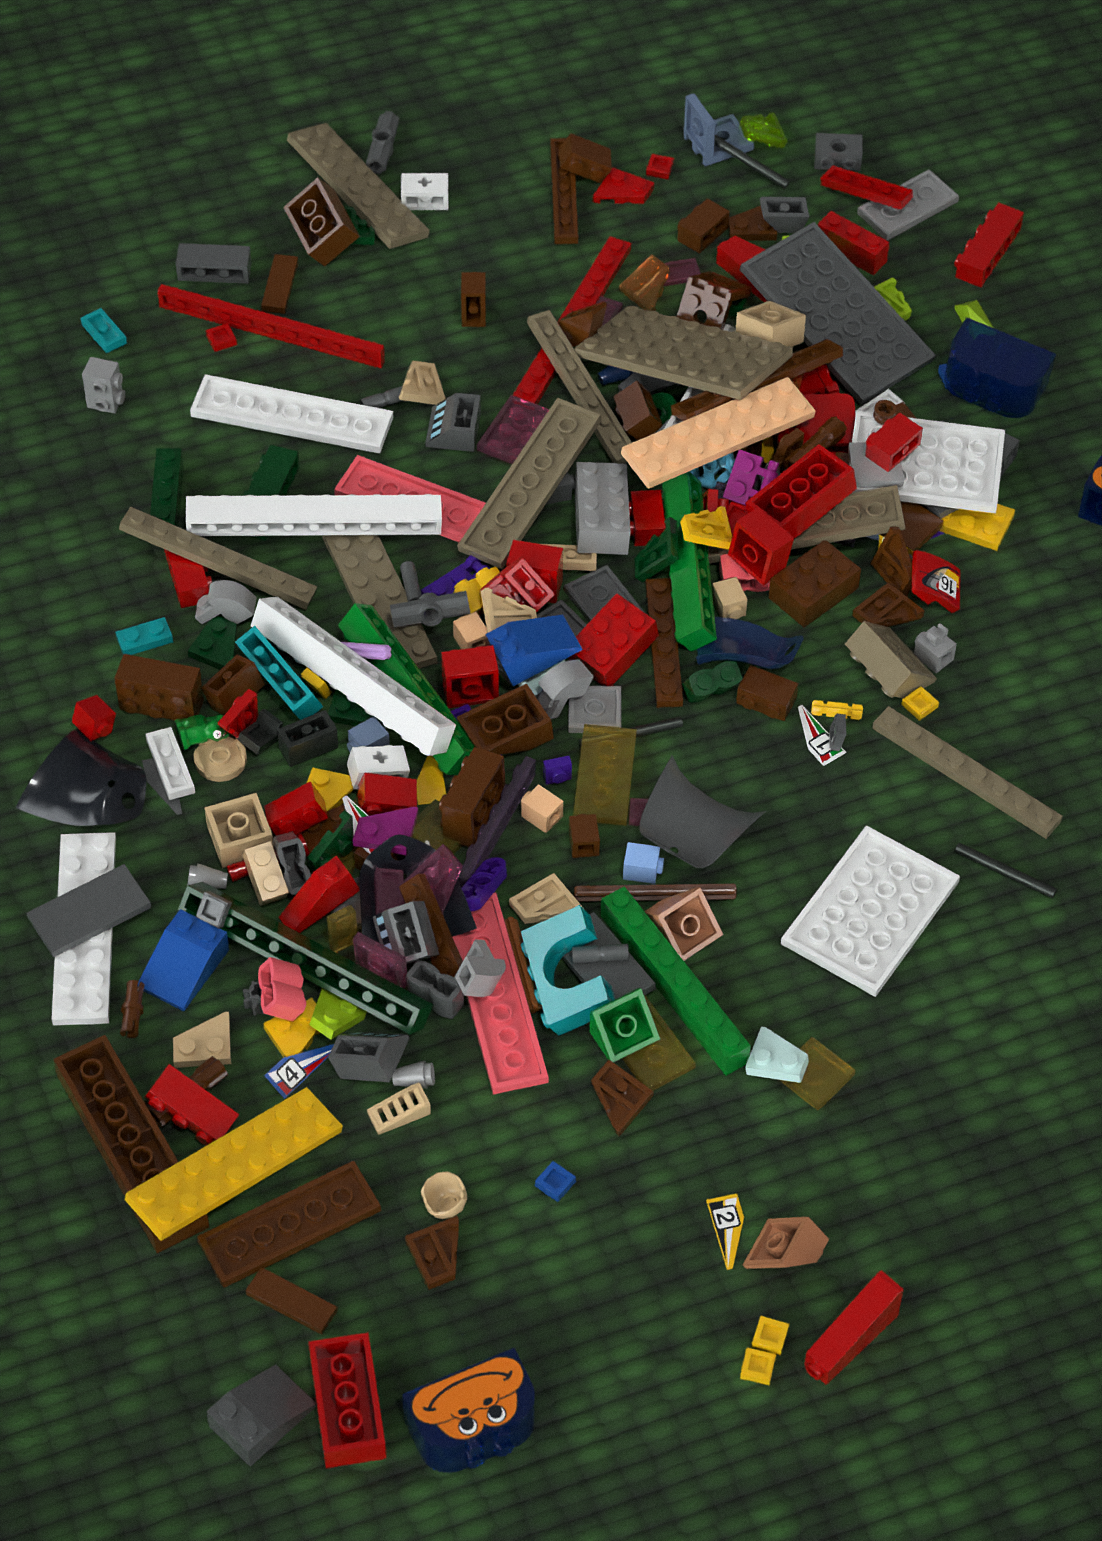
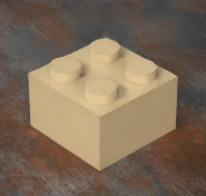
(772, 323)
(236, 827)

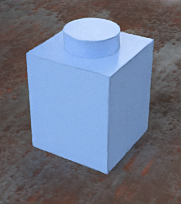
(642, 863)

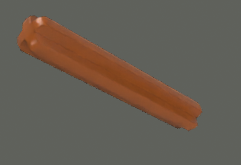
(522, 963)

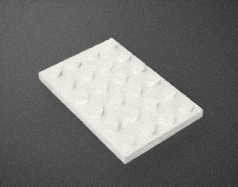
(950, 468)
(870, 910)

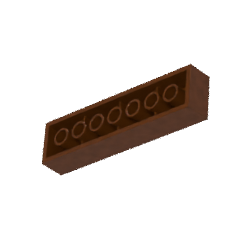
(119, 1124)

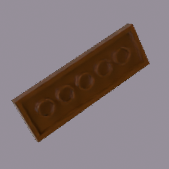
(288, 1223)

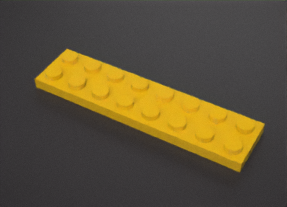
(233, 1163)

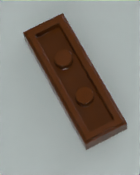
(279, 283)
(291, 1300)

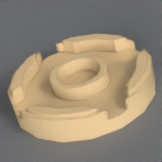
(220, 759)

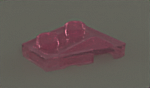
(441, 872)

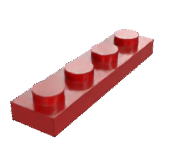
(867, 187)

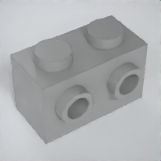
(103, 385)

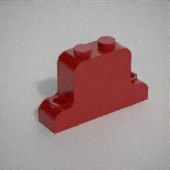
(828, 406)

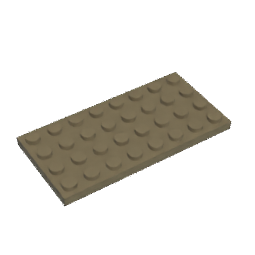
(684, 352)

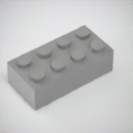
(602, 508)

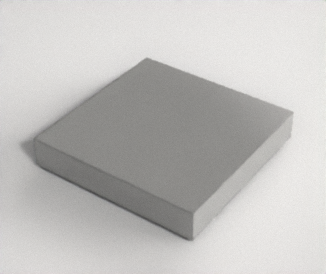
(870, 474)
(597, 707)

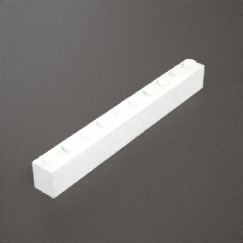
(314, 515)
(353, 676)

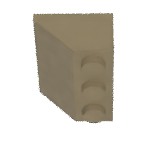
(888, 660)

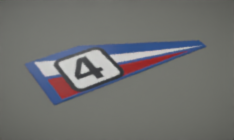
(295, 1069)

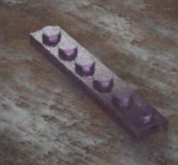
(498, 818)

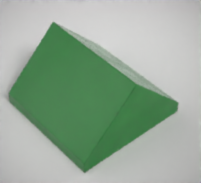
(623, 1025)

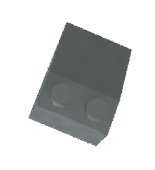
(259, 1413)

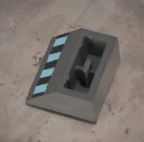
(455, 423)
(407, 931)
(367, 1055)

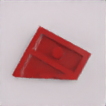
(241, 714)

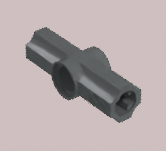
(382, 142)
(443, 607)

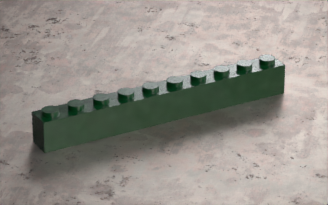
(317, 962)

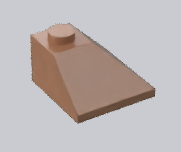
(686, 921)
(787, 1244)

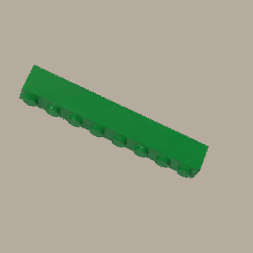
(691, 572)
(366, 626)
(675, 981)

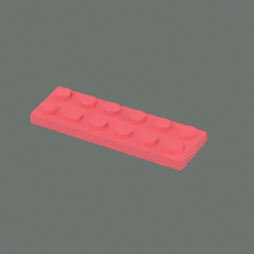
(373, 478)

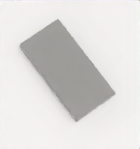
(928, 199)

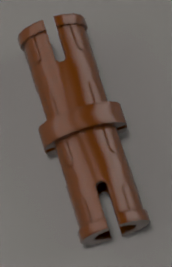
(132, 1009)

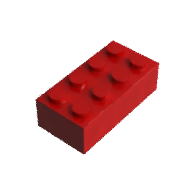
(805, 490)
(347, 1400)

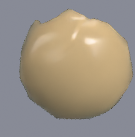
(444, 1195)

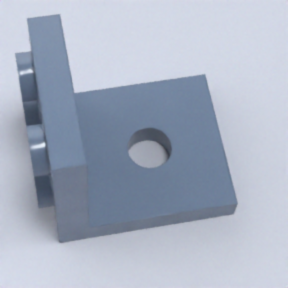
(702, 129)

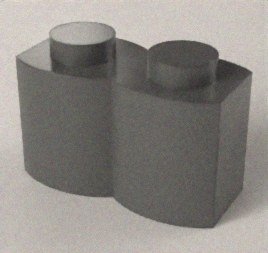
(292, 857)
(435, 988)

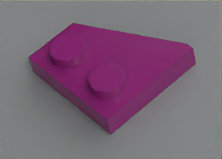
(377, 828)

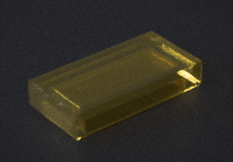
(342, 928)

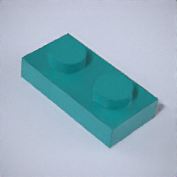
(103, 330)
(144, 636)

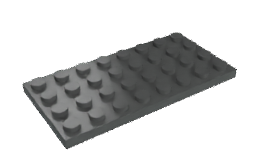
(842, 306)

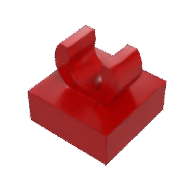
(712, 502)

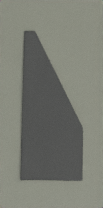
(156, 783)

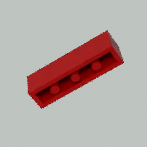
(989, 244)

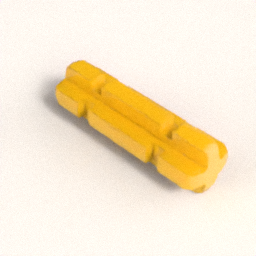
(832, 708)

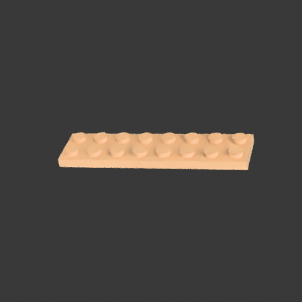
(717, 432)

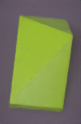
(973, 311)

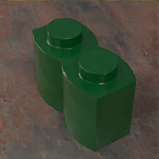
(715, 681)

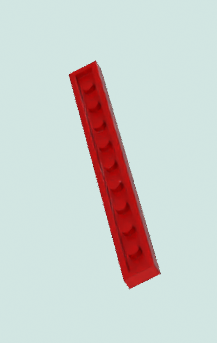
(588, 293)
(271, 326)

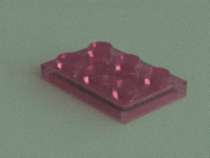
(511, 429)

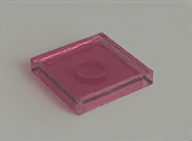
(380, 959)

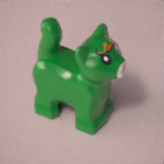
(199, 729)

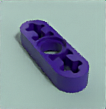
(491, 875)

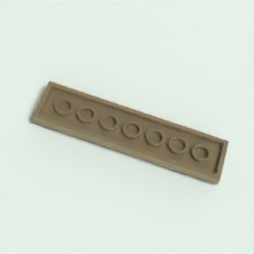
(358, 185)
(529, 482)
(854, 517)
(374, 582)

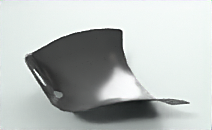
(690, 820)

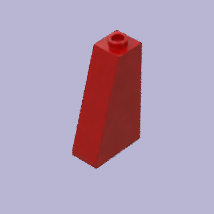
(734, 253)
(854, 1328)

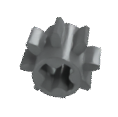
(253, 998)

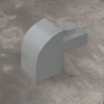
(228, 599)
(563, 682)
(479, 971)

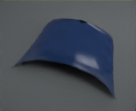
(748, 644)

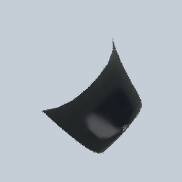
(74, 785)
(457, 912)

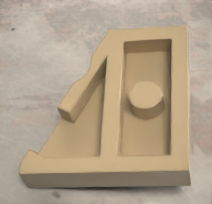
(422, 384)
(503, 610)
(543, 900)
(203, 1042)

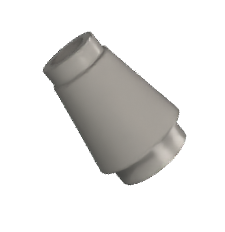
(208, 875)
(414, 1073)

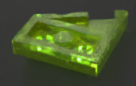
(763, 130)

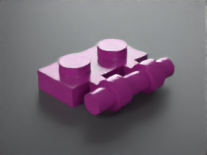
(745, 474)

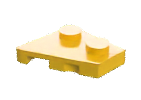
(295, 1035)

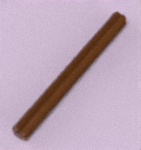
(655, 892)

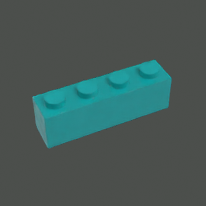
(278, 673)

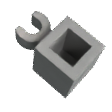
(935, 648)

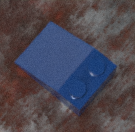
(532, 645)
(184, 959)

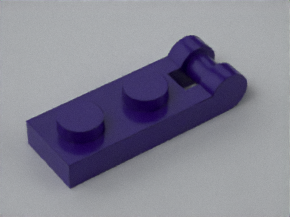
(446, 583)

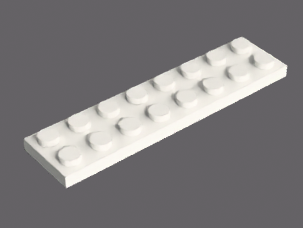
(292, 413)
(84, 971)

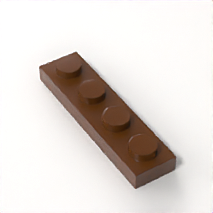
(449, 958)

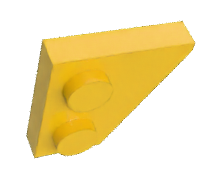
(707, 528)
(331, 786)

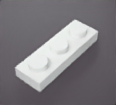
(170, 763)

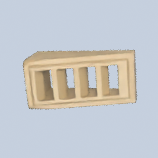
(395, 1101)

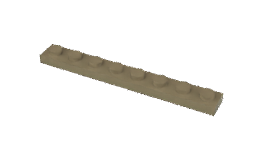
(579, 382)
(218, 558)
(967, 772)

